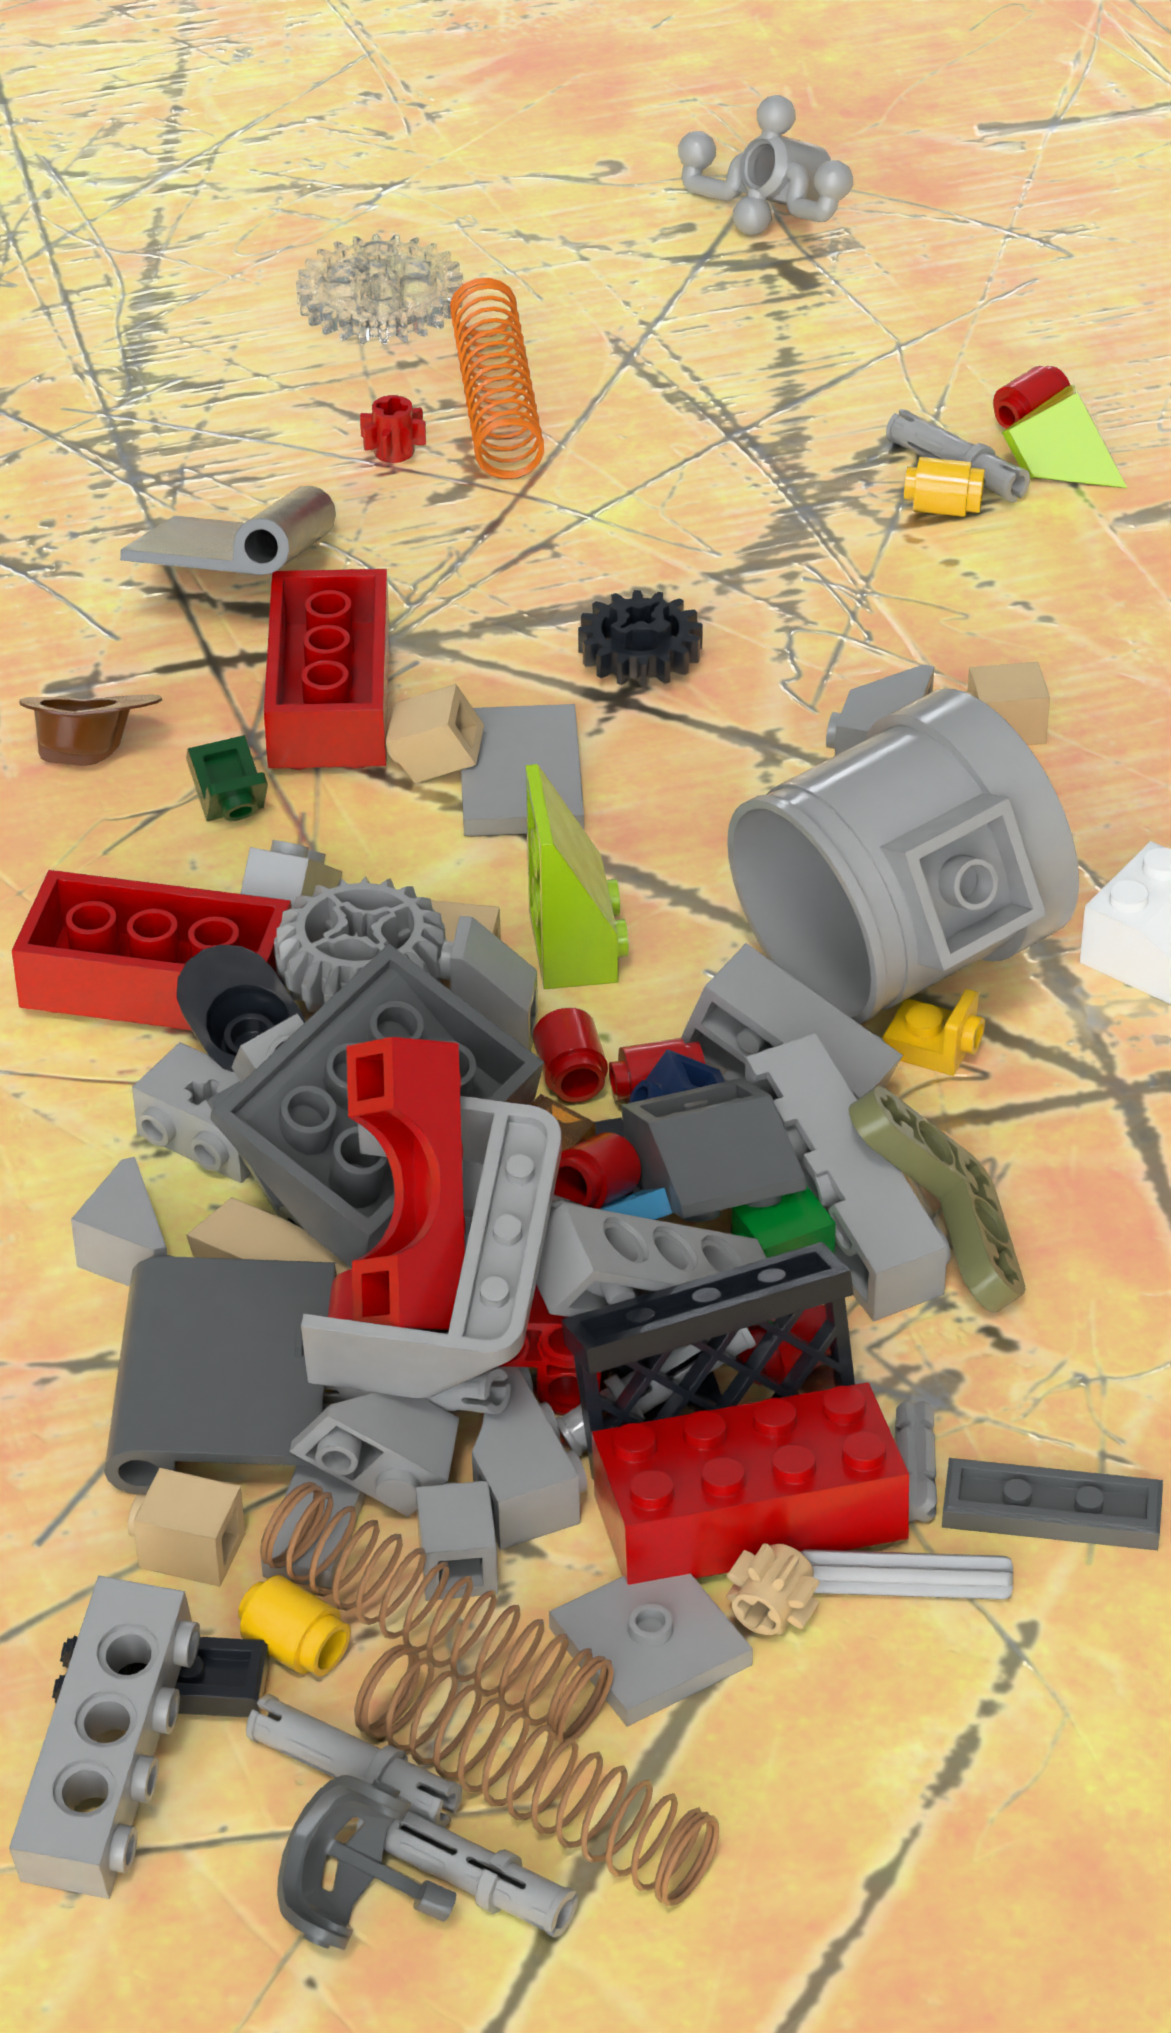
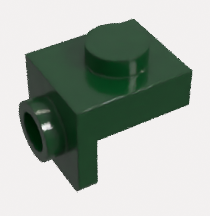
(227, 779)

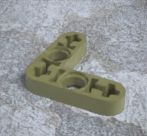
(959, 1183)

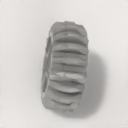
(344, 928)

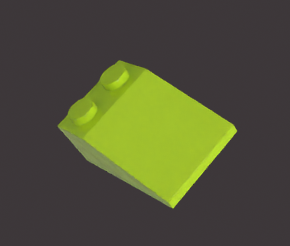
(569, 894)

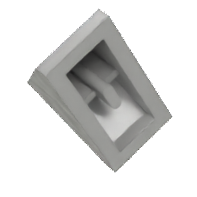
(117, 1226)

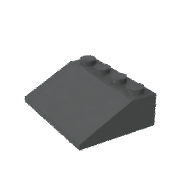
(294, 1107)

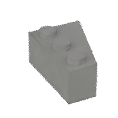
(761, 1006)

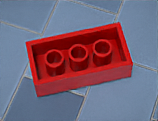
(327, 669)
(122, 943)
(728, 1479)

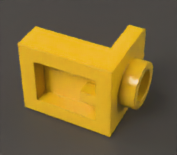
(935, 1035)

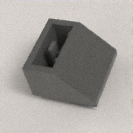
(713, 1149)

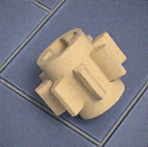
(772, 1589)

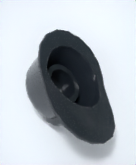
(230, 999)

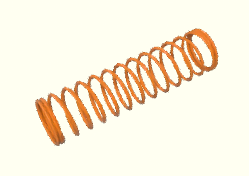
(480, 432)

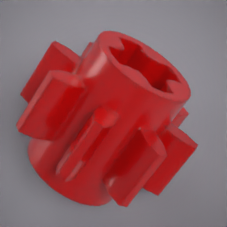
(393, 428)

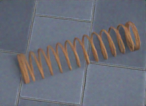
(309, 1529)
(678, 1844)

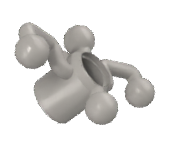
(769, 170)

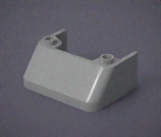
(508, 1192)

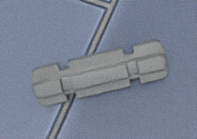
(917, 1447)

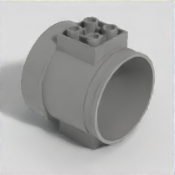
(906, 856)

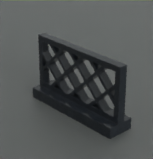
(716, 1310)

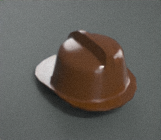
(82, 729)

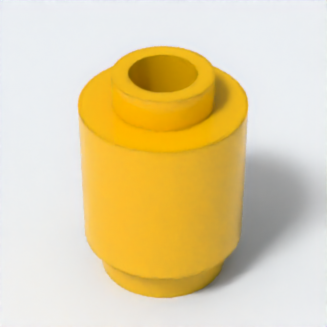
(944, 487)
(295, 1625)

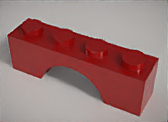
(411, 1104)

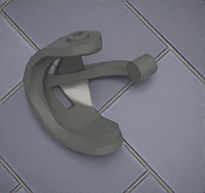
(324, 1913)

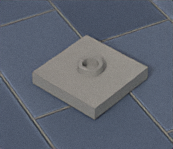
(661, 1640)

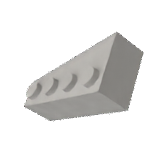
(880, 1223)

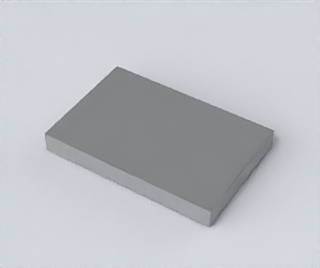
(510, 740)

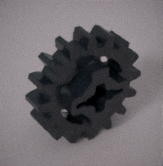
(643, 638)

